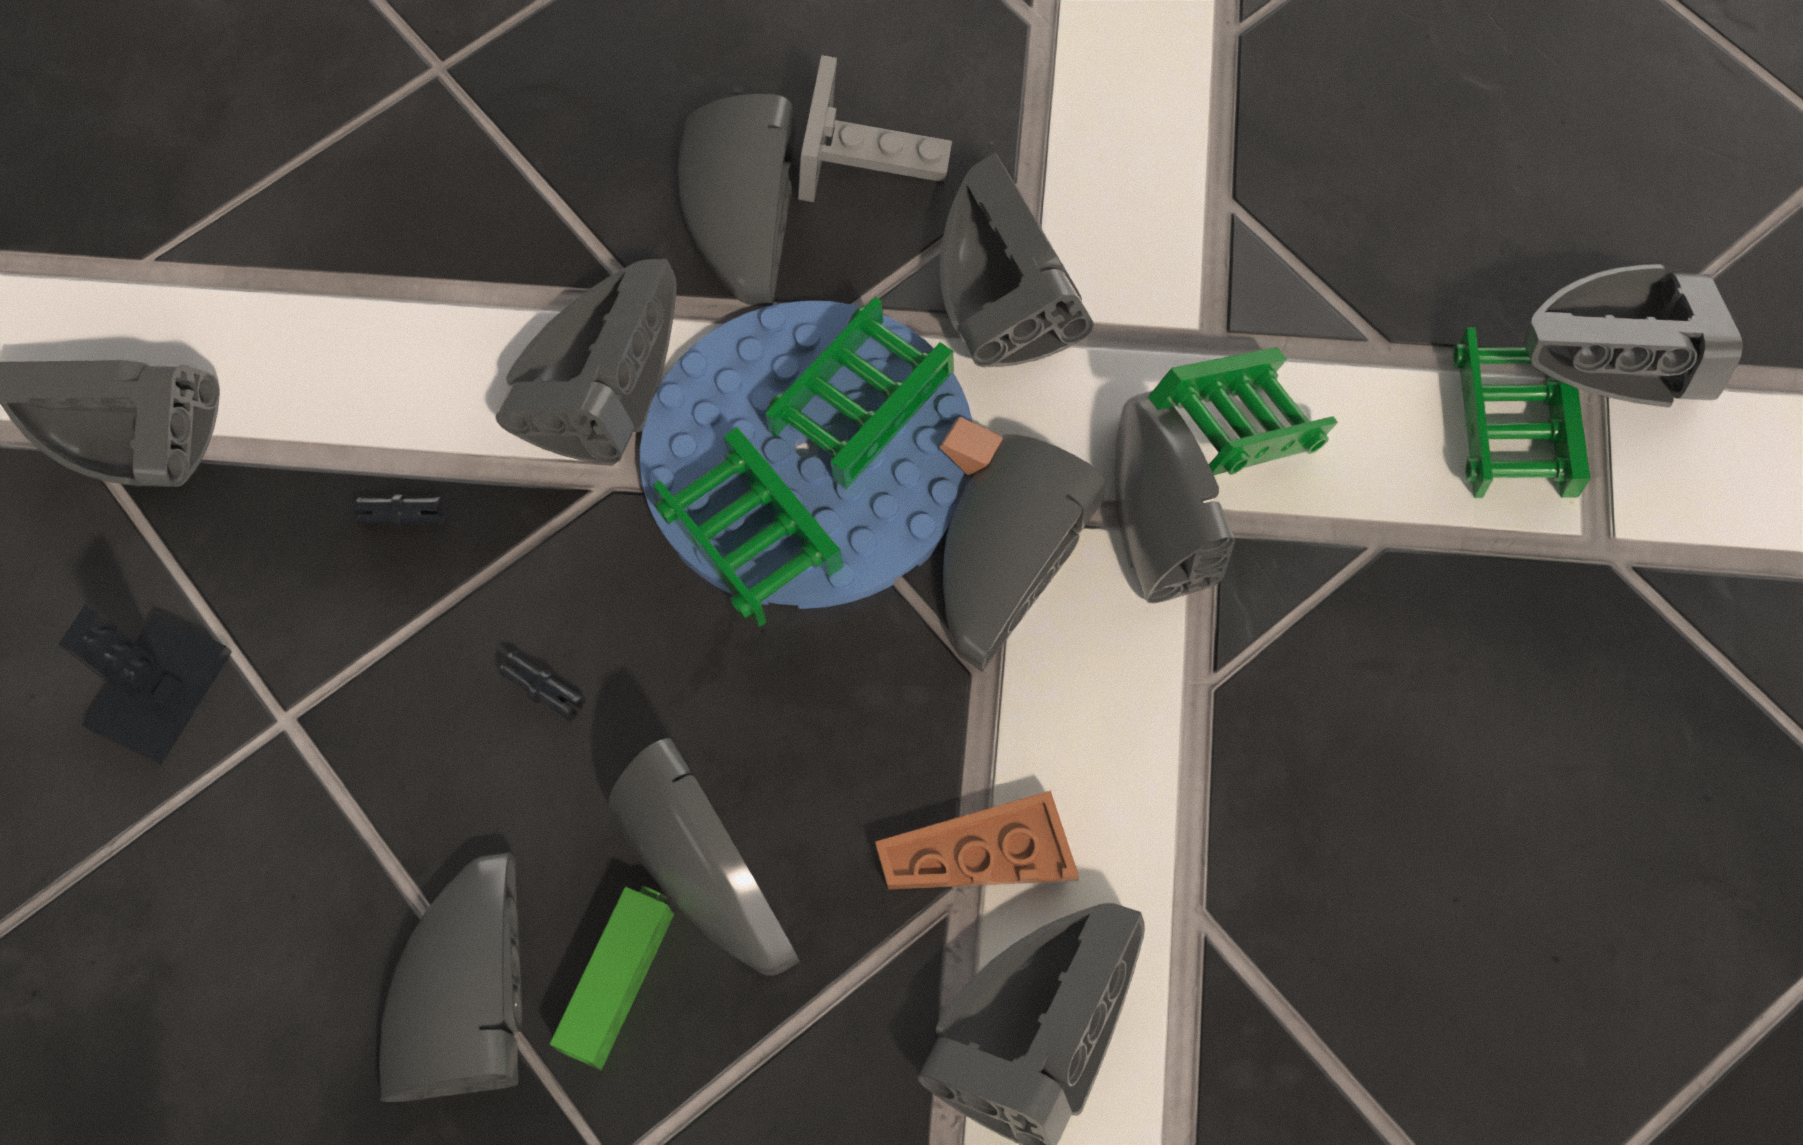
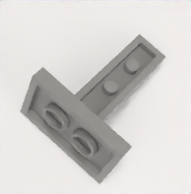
(862, 144)

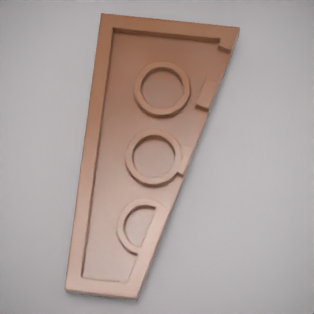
(989, 847)

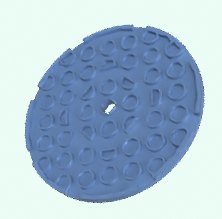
(883, 520)

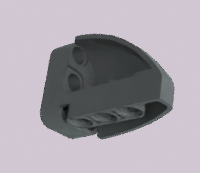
(739, 189)
(1004, 276)
(594, 367)
(114, 416)
(1160, 493)
(1012, 539)
(1037, 1025)

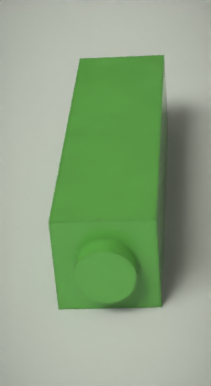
(613, 976)

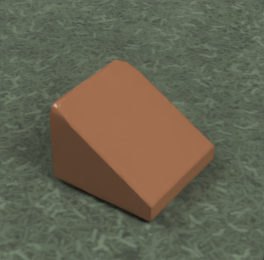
(970, 445)

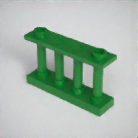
(1240, 376)
(875, 427)
(1563, 428)
(765, 488)

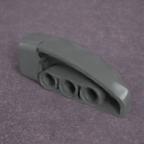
(1637, 336)
(695, 859)
(457, 991)

